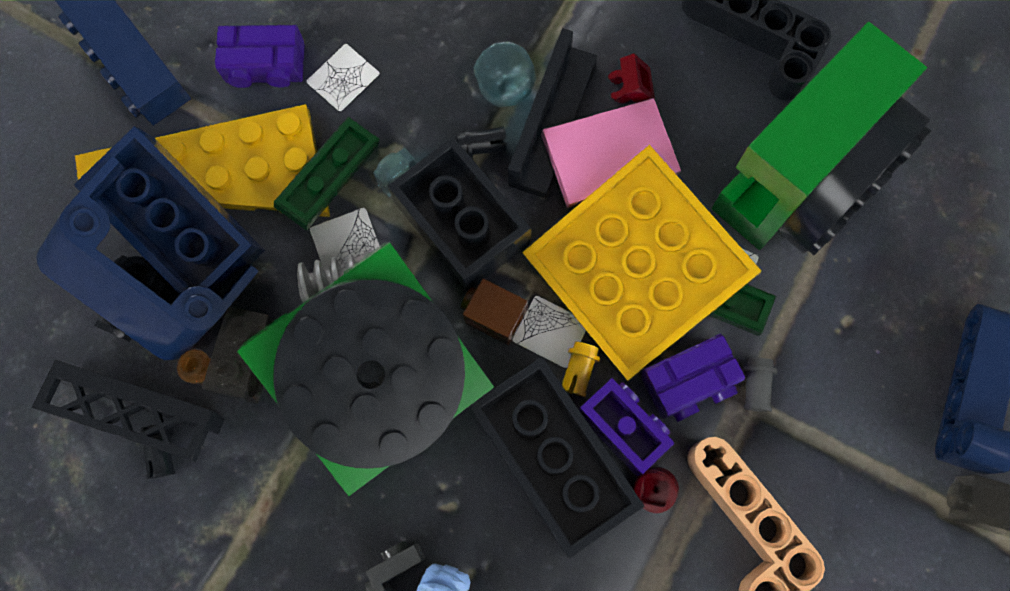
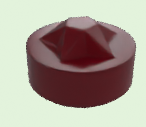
(657, 489)

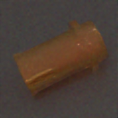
(188, 363)

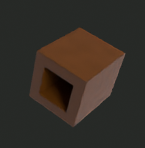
(494, 311)

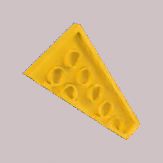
(240, 160)

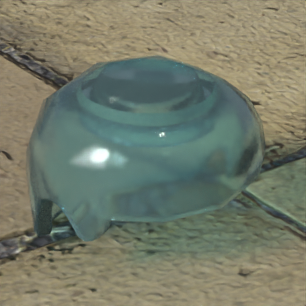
(505, 74)

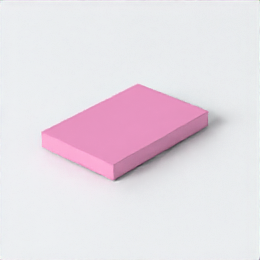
(598, 146)

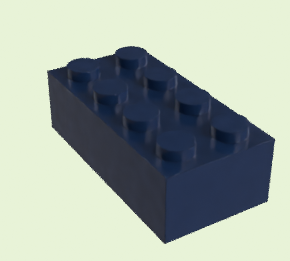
(172, 217)

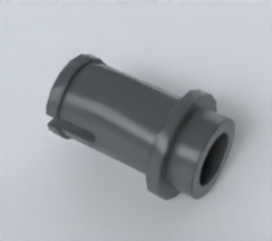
(759, 384)

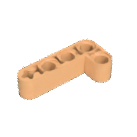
(747, 518)

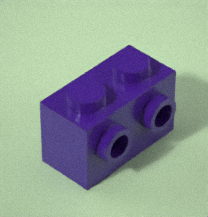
(626, 427)

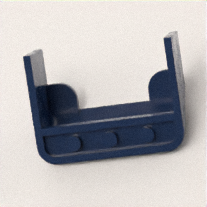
(76, 265)

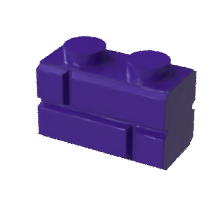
(260, 55)
(693, 377)

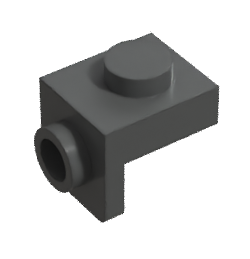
(396, 561)

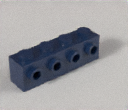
(126, 57)

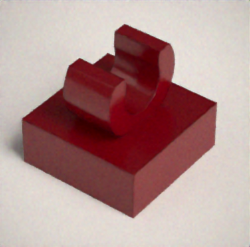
(635, 78)

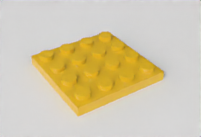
(641, 262)

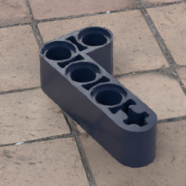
(979, 396)

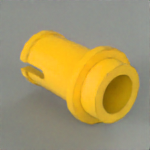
(580, 368)

